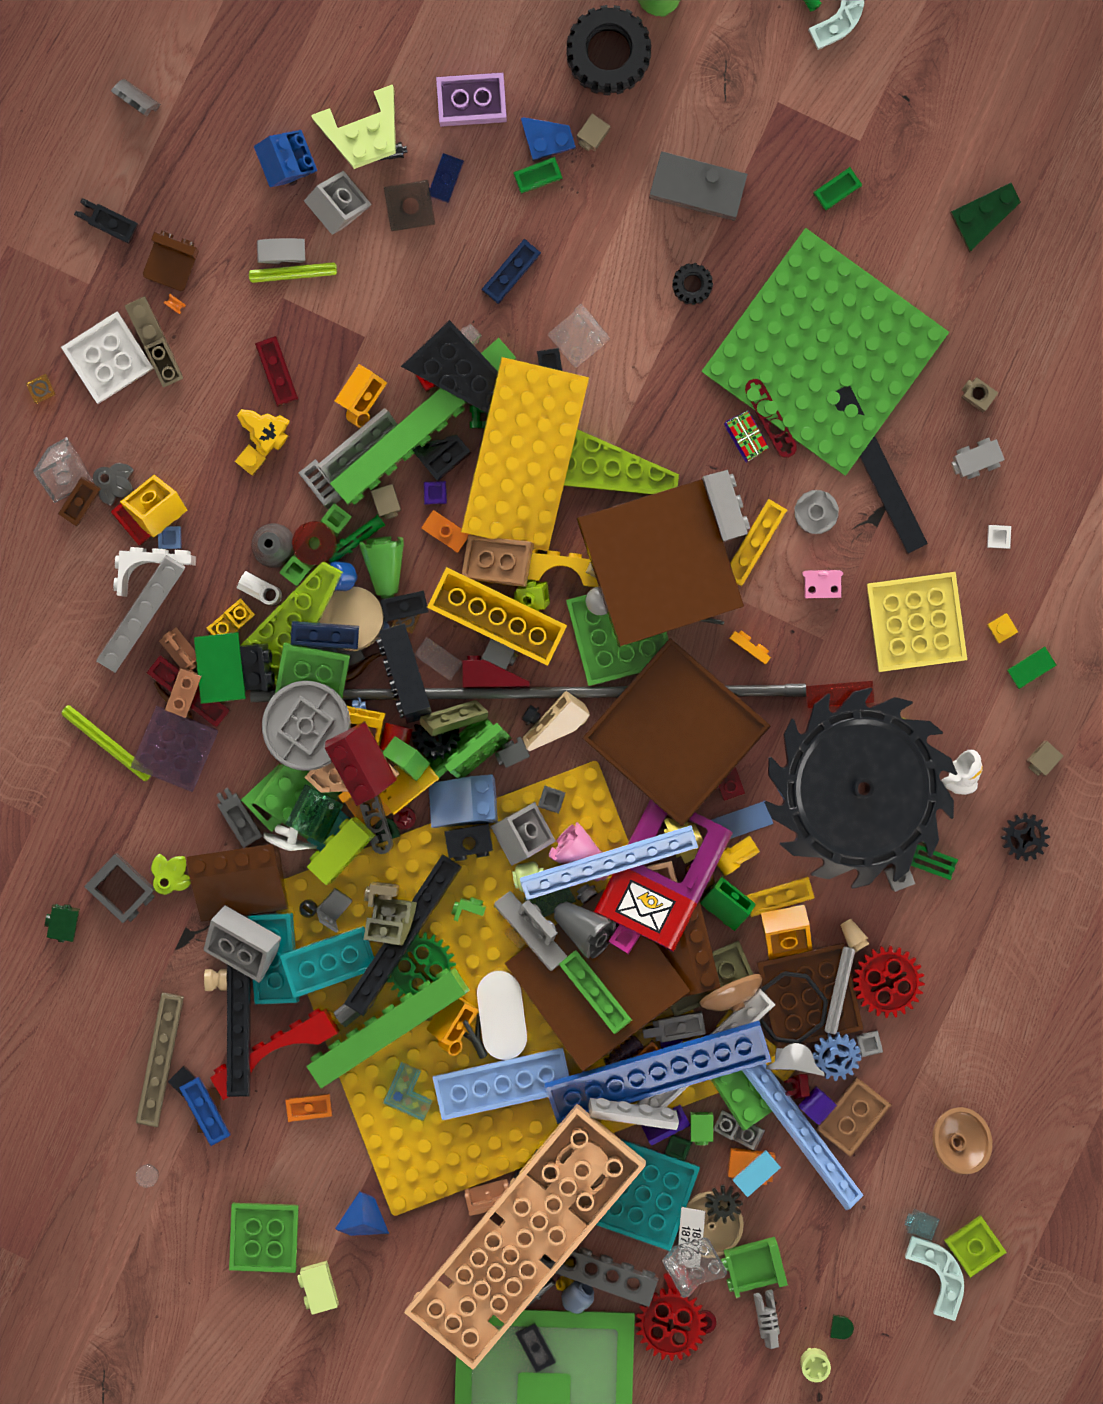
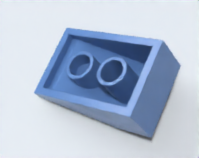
(463, 801)

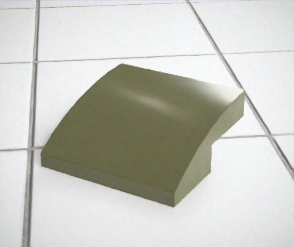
(390, 921)

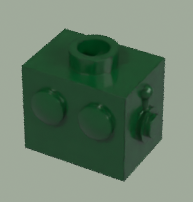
(62, 922)

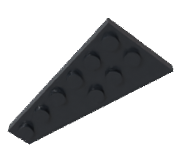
(455, 366)

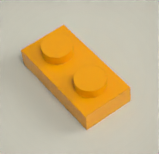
(743, 641)

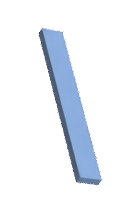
(608, 862)
(804, 1135)

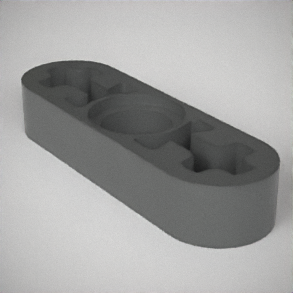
(385, 836)

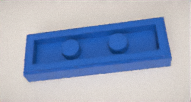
(205, 1111)

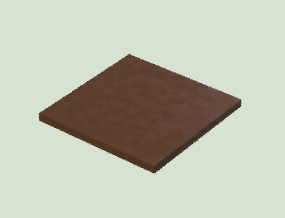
(660, 562)
(676, 732)
(639, 981)

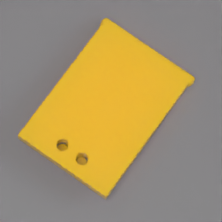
(406, 788)

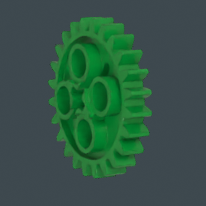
(437, 955)

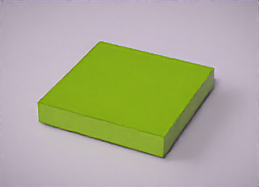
(975, 1246)

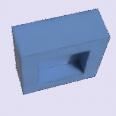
(170, 538)

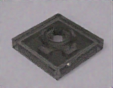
(395, 198)

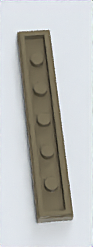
(160, 1059)

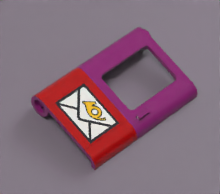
(653, 902)

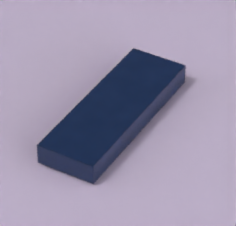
(511, 271)
(324, 635)

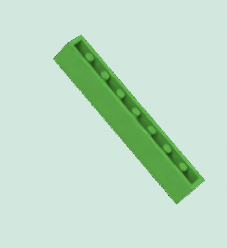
(387, 1028)

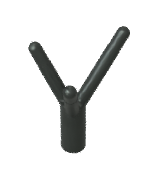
(475, 1038)

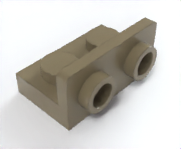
(385, 891)

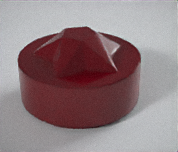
(405, 818)

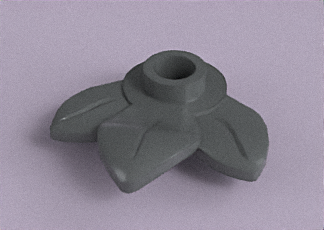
(116, 484)

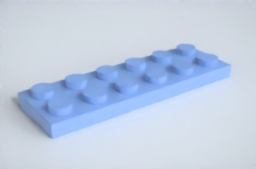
(498, 1083)

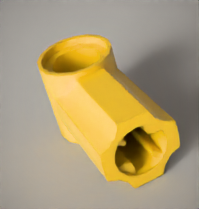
(737, 854)

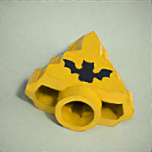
(264, 430)

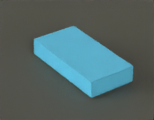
(756, 1173)

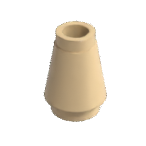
(854, 935)

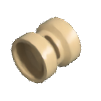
(213, 979)

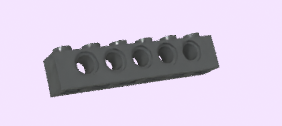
(599, 1279)

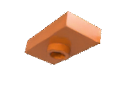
(445, 531)
(309, 1107)

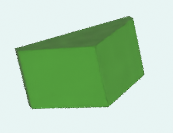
(406, 758)

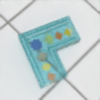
(402, 1095)

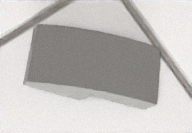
(281, 250)
(729, 1127)

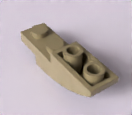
(154, 341)

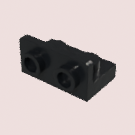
(257, 667)

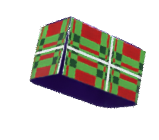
(746, 436)

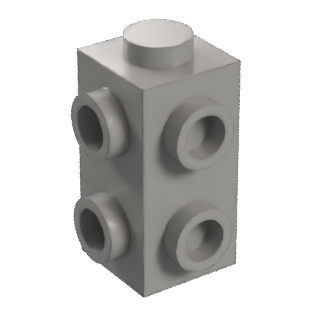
(969, 461)

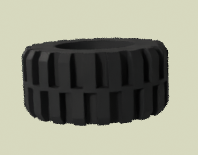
(608, 20)

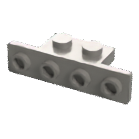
(532, 928)

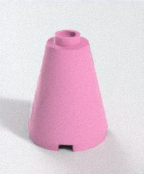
(573, 846)

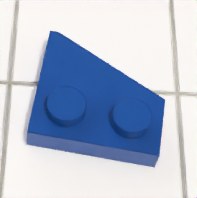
(547, 137)

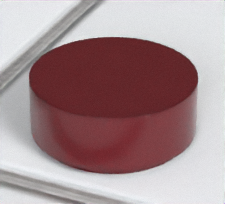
(711, 1319)

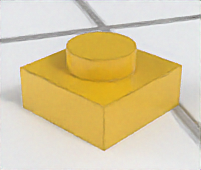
(250, 460)
(1002, 628)

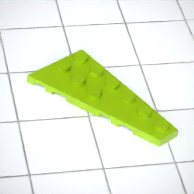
(608, 467)
(302, 605)

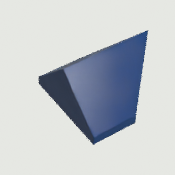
(362, 1217)

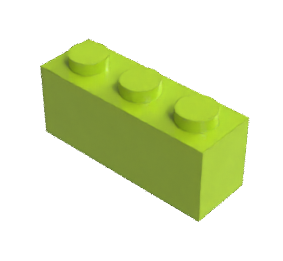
(340, 850)

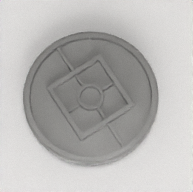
(301, 721)

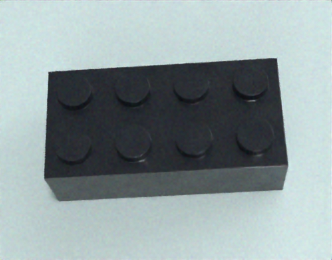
(405, 672)

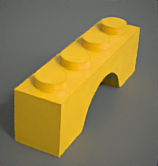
(542, 562)

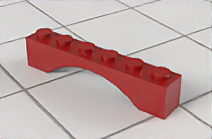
(314, 1030)

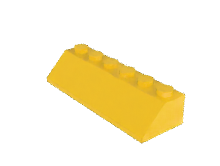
(497, 616)

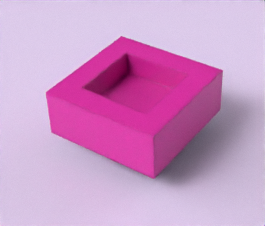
(624, 938)

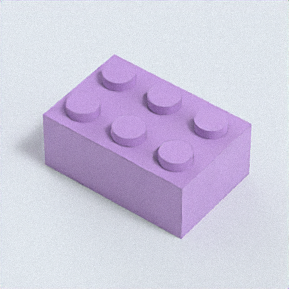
(471, 99)

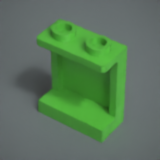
(754, 1266)

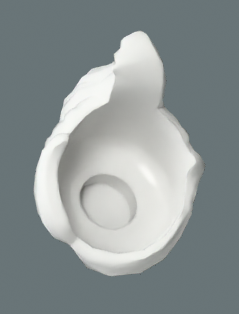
(969, 770)

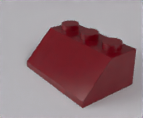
(360, 763)

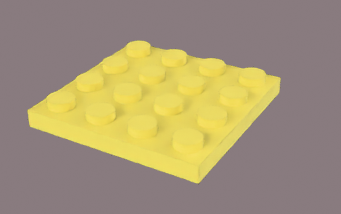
(916, 621)

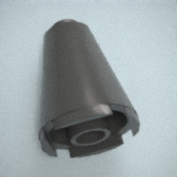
(282, 546)
(584, 928)

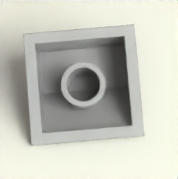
(337, 202)
(523, 834)

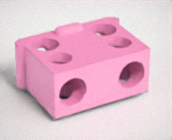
(822, 581)

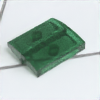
(314, 814)

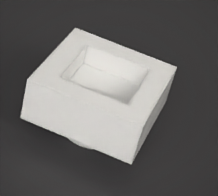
(999, 536)

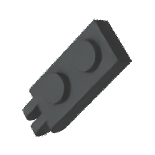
(238, 818)

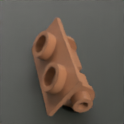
(179, 649)
(183, 692)

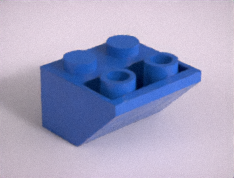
(285, 158)

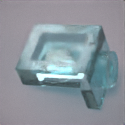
(921, 1224)

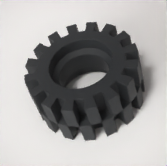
(692, 297)

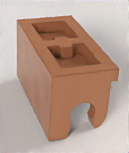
(482, 1197)

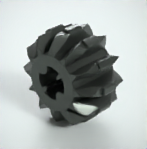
(721, 1211)

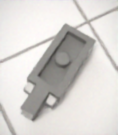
(676, 1027)

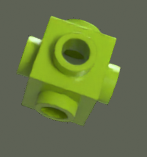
(533, 595)

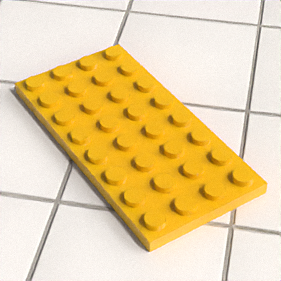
(524, 453)

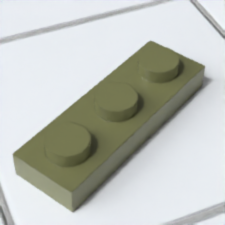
(453, 717)

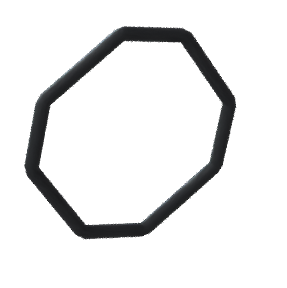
(821, 995)

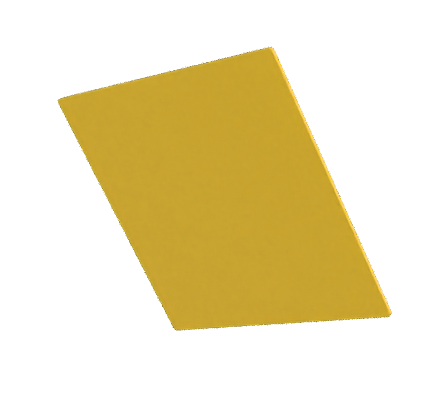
(438, 1156)

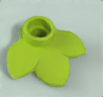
(172, 871)

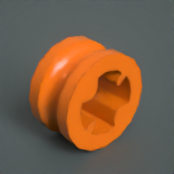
(174, 304)

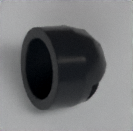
(311, 905)

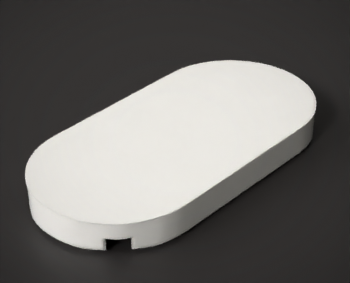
(501, 1015)

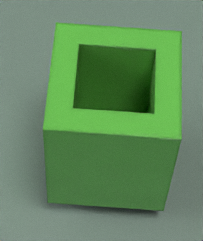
(701, 1127)

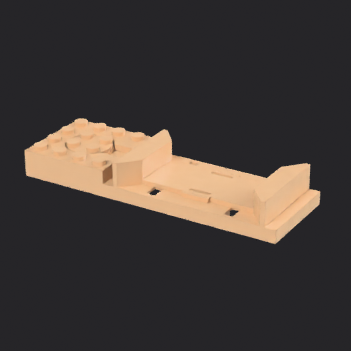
(544, 1212)

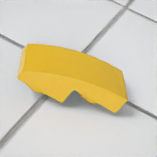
(232, 619)

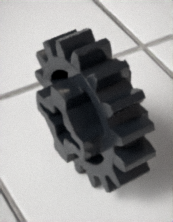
(430, 746)
(1020, 846)

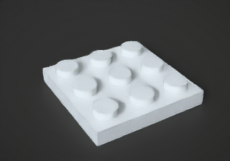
(107, 357)

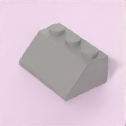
(726, 505)
(241, 943)

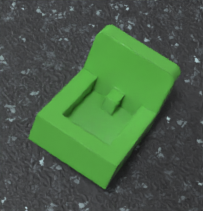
(473, 905)

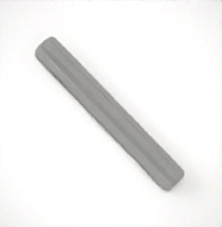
(839, 990)

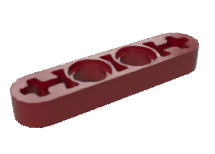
(766, 423)

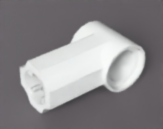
(257, 588)

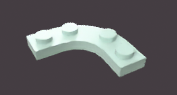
(838, 25)
(949, 1273)

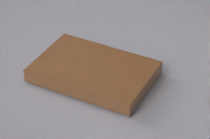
(497, 560)
(854, 1117)

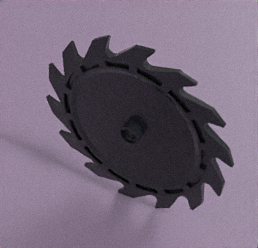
(824, 779)

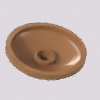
(732, 995)
(971, 1138)

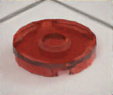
(326, 547)

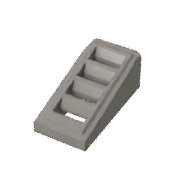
(332, 498)

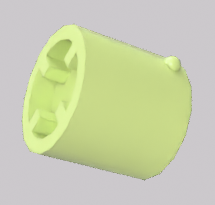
(815, 1365)

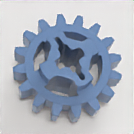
(848, 1052)

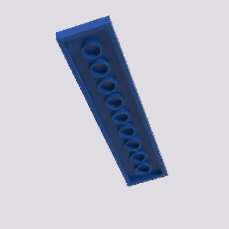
(662, 1069)

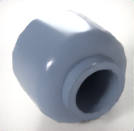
(577, 1297)

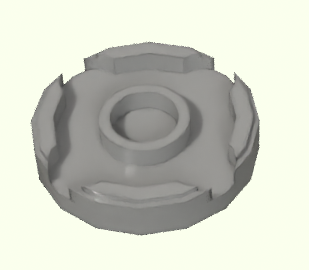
(816, 512)

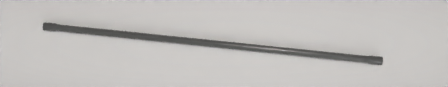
(786, 690)

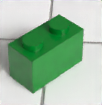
(728, 903)

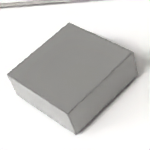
(869, 1043)

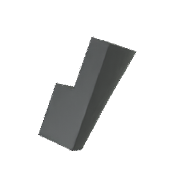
(135, 97)

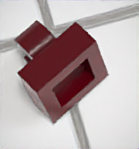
(800, 1086)

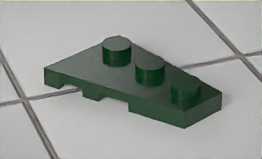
(982, 215)

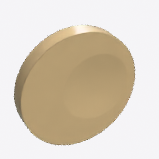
(356, 608)
(720, 1235)

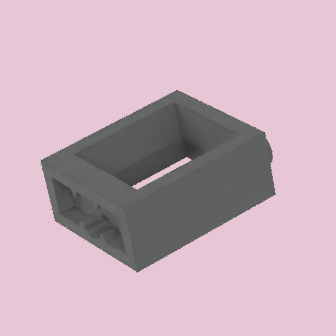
(102, 874)

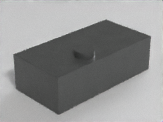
(698, 186)

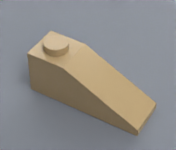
(558, 721)

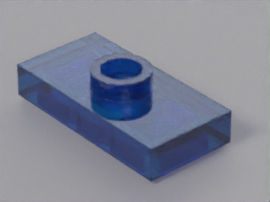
(446, 178)

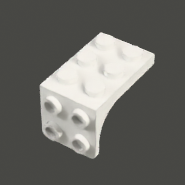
(128, 561)

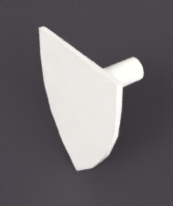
(288, 840)

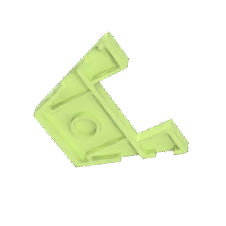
(366, 138)

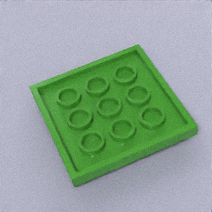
(599, 648)

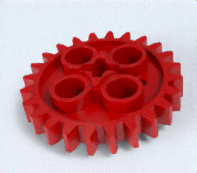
(879, 963)
(667, 1344)

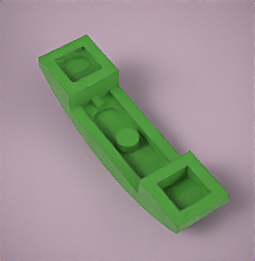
(296, 570)

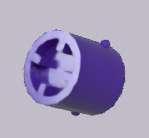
(817, 1105)

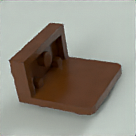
(170, 261)

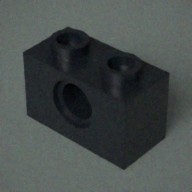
(479, 833)

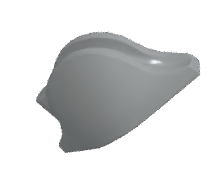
(795, 1057)

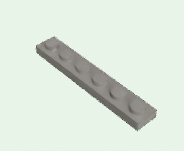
(140, 613)

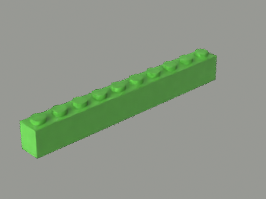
(406, 436)

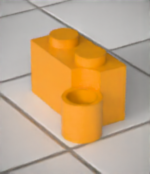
(360, 394)
(449, 1026)

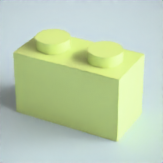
(318, 1287)

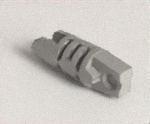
(767, 1319)

